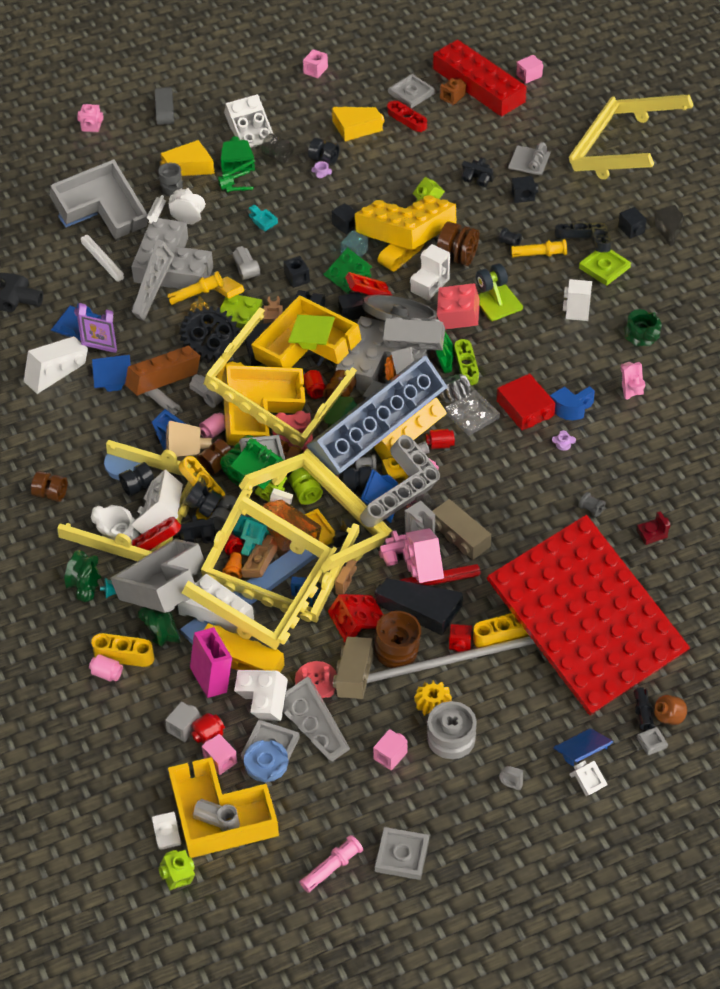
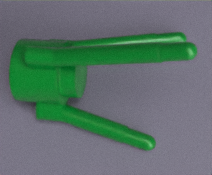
(227, 179)

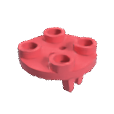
(325, 677)

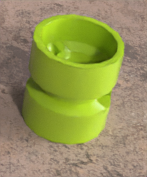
(305, 486)

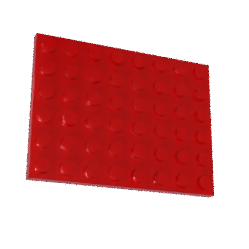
(588, 614)

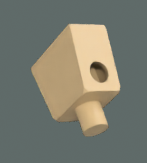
(185, 440)

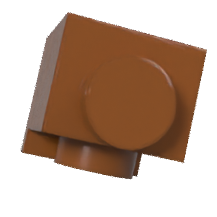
(456, 88)

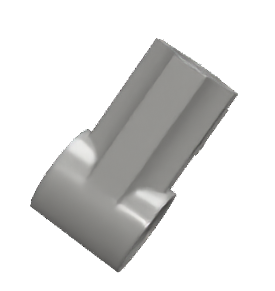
(246, 265)
(210, 397)
(217, 815)

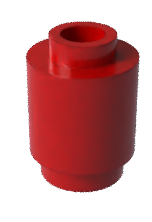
(314, 384)
(440, 438)

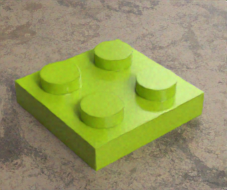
(605, 266)
(241, 308)

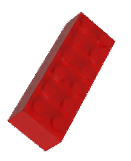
(482, 78)

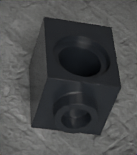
(523, 189)
(296, 271)

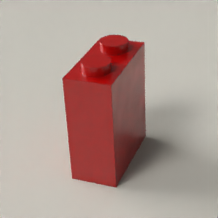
(525, 402)

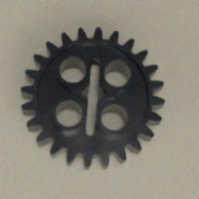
(195, 325)

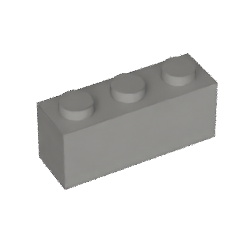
(414, 332)

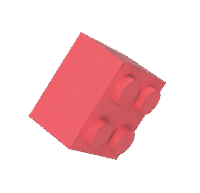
(458, 306)

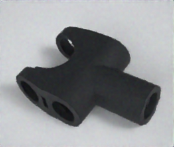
(16, 291)

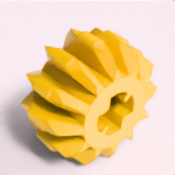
(430, 696)

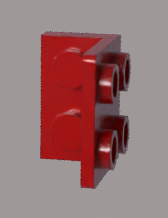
(353, 613)

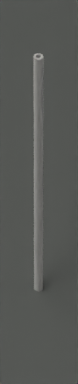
(449, 659)

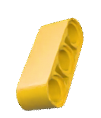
(395, 256)
(497, 631)
(124, 649)

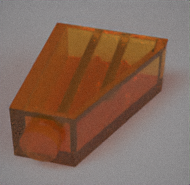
(293, 517)

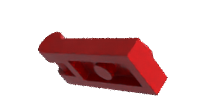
(367, 285)

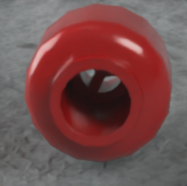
(207, 728)

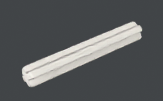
(156, 209)
(102, 258)

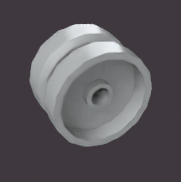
(451, 730)

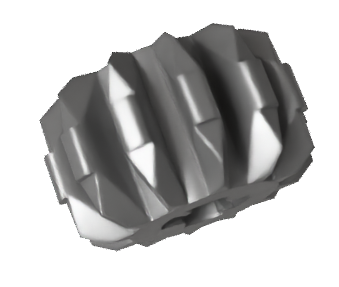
(457, 388)

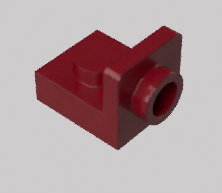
(654, 529)

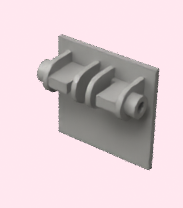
(530, 159)

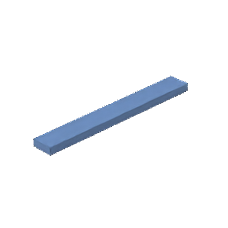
(273, 576)

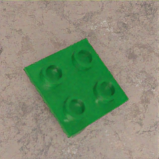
(347, 262)
(255, 458)

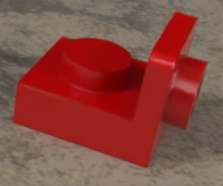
(460, 637)

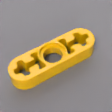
(197, 467)

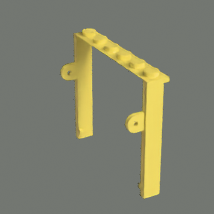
(640, 108)
(254, 409)
(336, 489)
(300, 542)
(122, 544)
(265, 596)

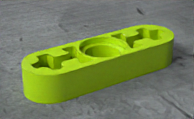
(468, 355)

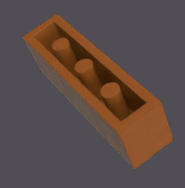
(162, 370)

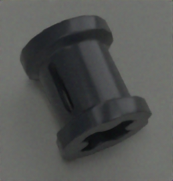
(510, 237)

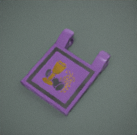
(96, 332)

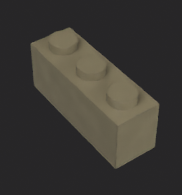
(461, 529)
(354, 667)

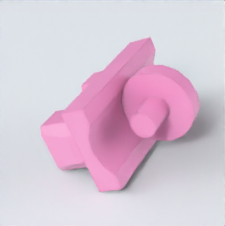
(632, 379)
(393, 547)

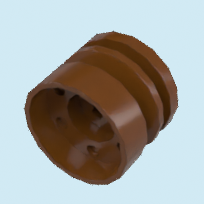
(459, 242)
(397, 639)

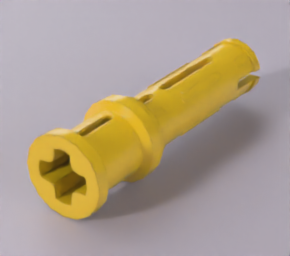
(548, 248)
(204, 285)

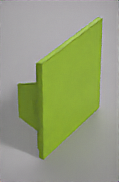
(311, 331)

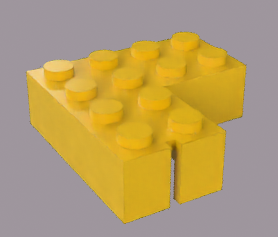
(405, 226)
(275, 350)
(268, 387)
(252, 805)

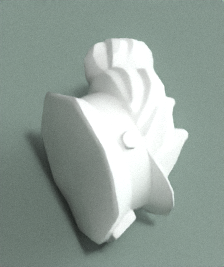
(186, 206)
(113, 521)

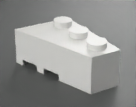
(53, 362)
(161, 502)
(219, 591)

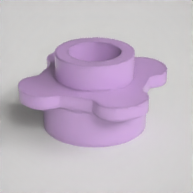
(321, 169)
(563, 440)

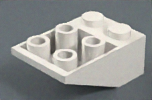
(248, 120)

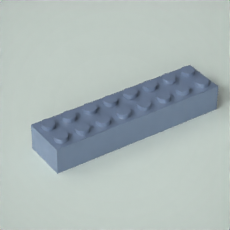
(377, 415)

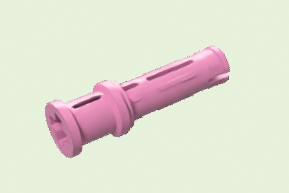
(338, 857)

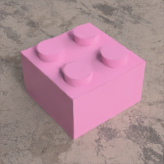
(424, 555)

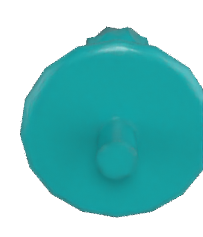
(108, 588)

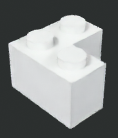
(433, 272)
(578, 300)
(265, 689)

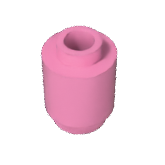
(212, 426)
(105, 668)

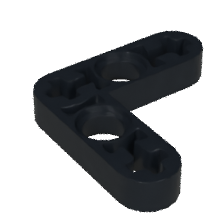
(597, 231)

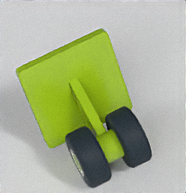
(496, 301)

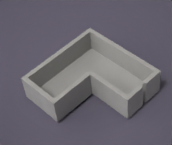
(101, 191)
(187, 264)
(371, 353)
(160, 576)

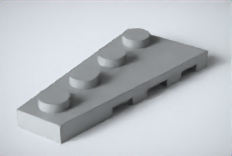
(154, 275)
(313, 718)

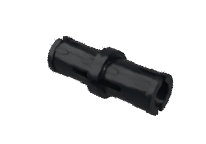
(643, 708)

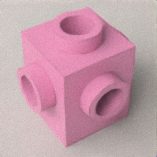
(90, 117)

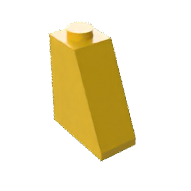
(357, 121)
(191, 158)

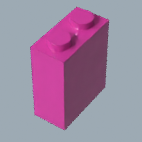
(210, 662)

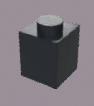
(344, 218)
(632, 222)
(351, 306)

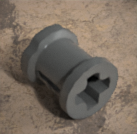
(591, 504)

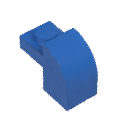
(572, 406)

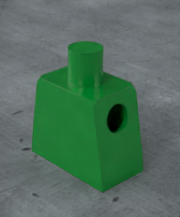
(235, 154)

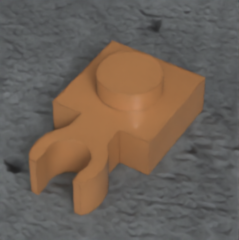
(272, 311)
(345, 577)

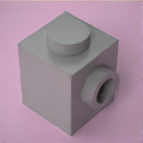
(180, 721)

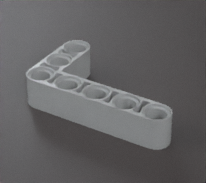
(421, 479)

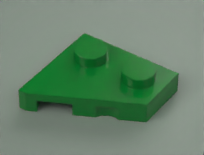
(446, 355)

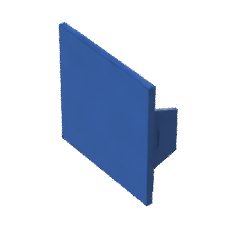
(68, 322)
(110, 372)
(377, 486)
(582, 746)

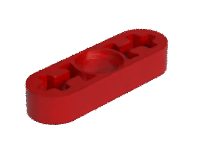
(416, 122)
(157, 534)

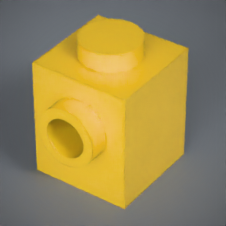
(392, 468)

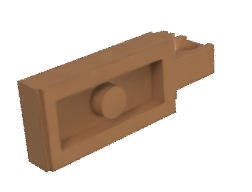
(260, 558)

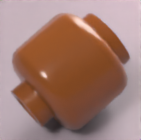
(670, 709)

